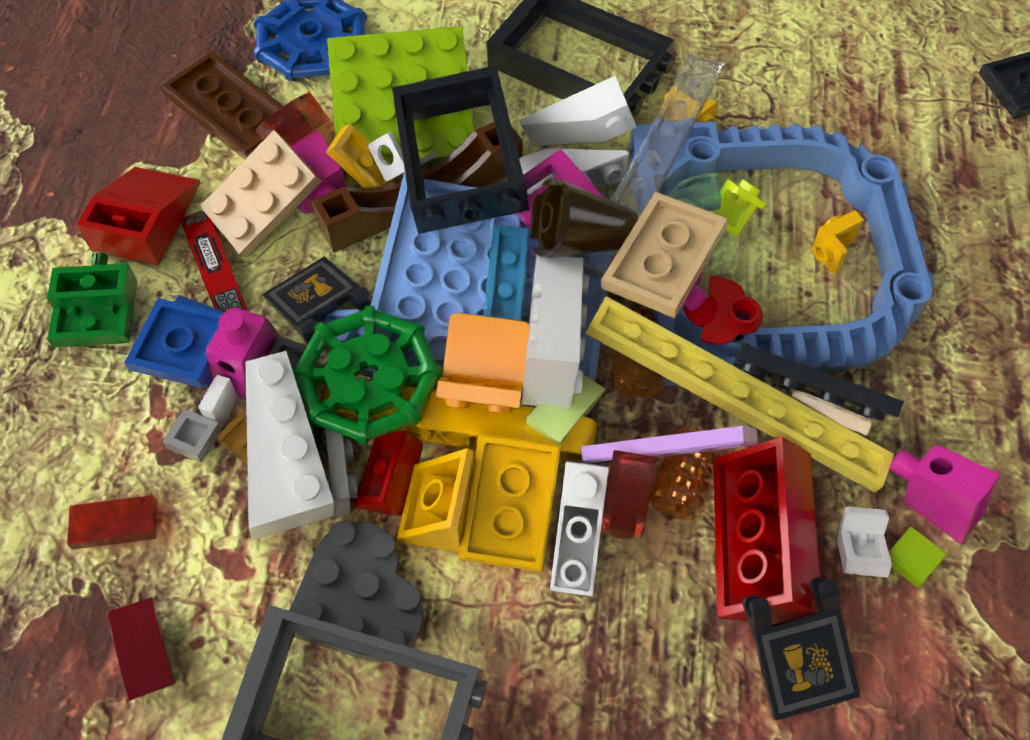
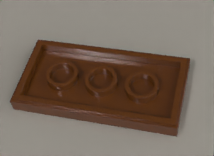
(222, 102)

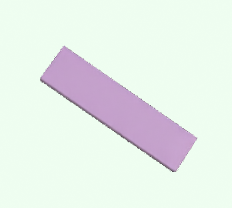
(674, 444)

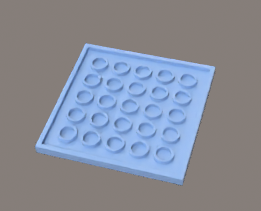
(447, 273)

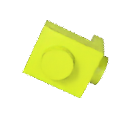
(738, 204)

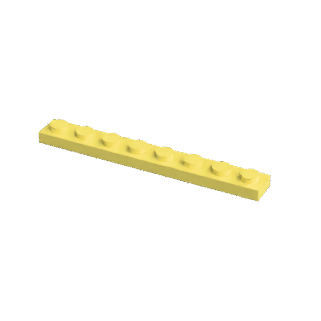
(740, 394)

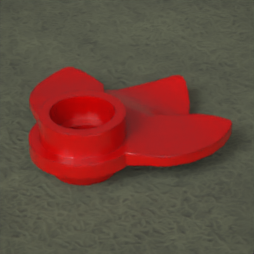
(719, 312)

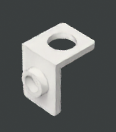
(393, 170)

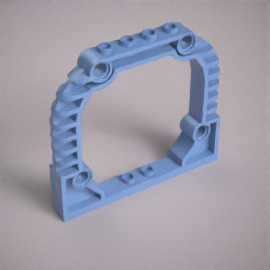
(869, 185)

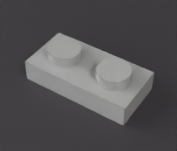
(342, 484)

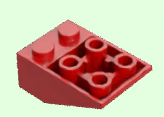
(137, 214)

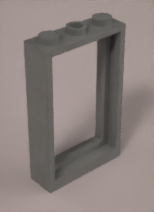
(272, 651)

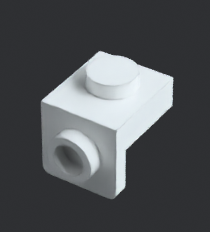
(863, 542)

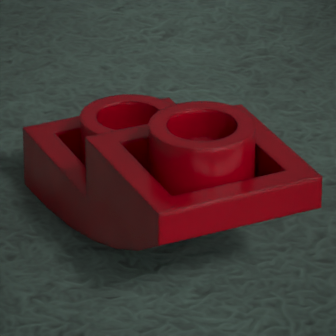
(140, 648)

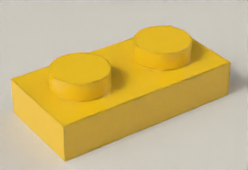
(353, 155)

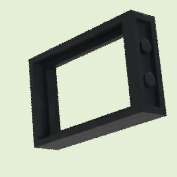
(588, 19)
(447, 96)

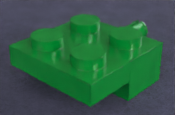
(91, 303)

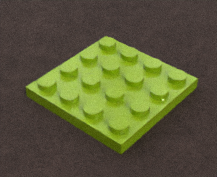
(371, 64)

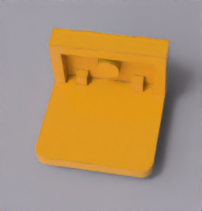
(484, 362)

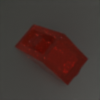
(295, 119)
(628, 494)

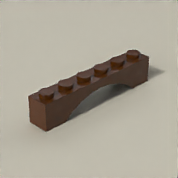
(359, 213)

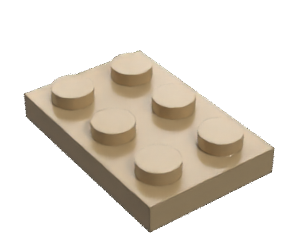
(260, 194)
(664, 254)

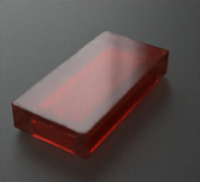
(112, 522)

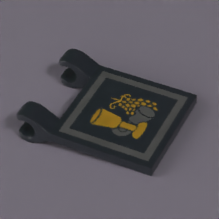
(315, 294)
(806, 657)

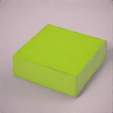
(915, 557)

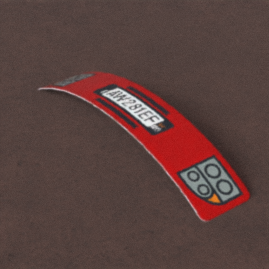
(212, 262)

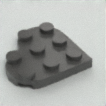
(358, 587)

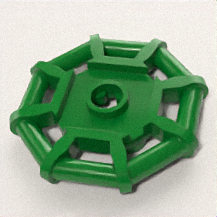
(354, 393)

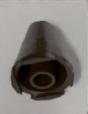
(577, 221)

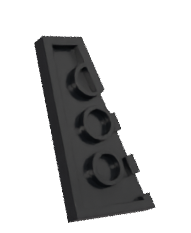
(832, 388)

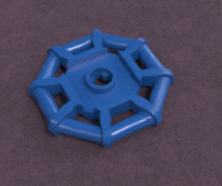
(291, 24)

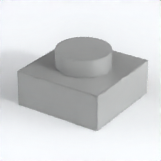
(192, 435)

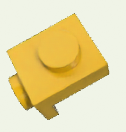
(833, 238)

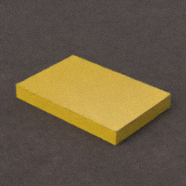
(510, 502)

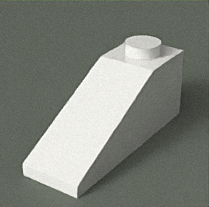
(582, 118)

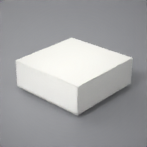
(219, 400)

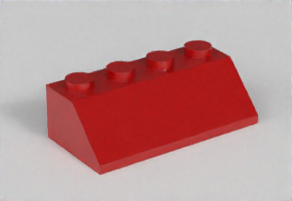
(765, 530)

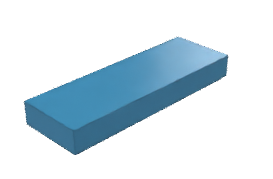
(507, 272)

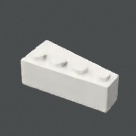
(555, 332)
(282, 459)

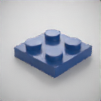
(174, 343)

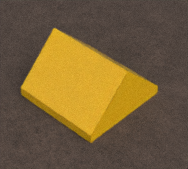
(437, 502)

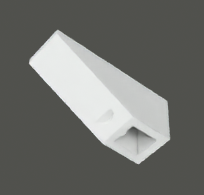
(598, 166)
(579, 528)

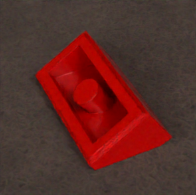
(389, 473)

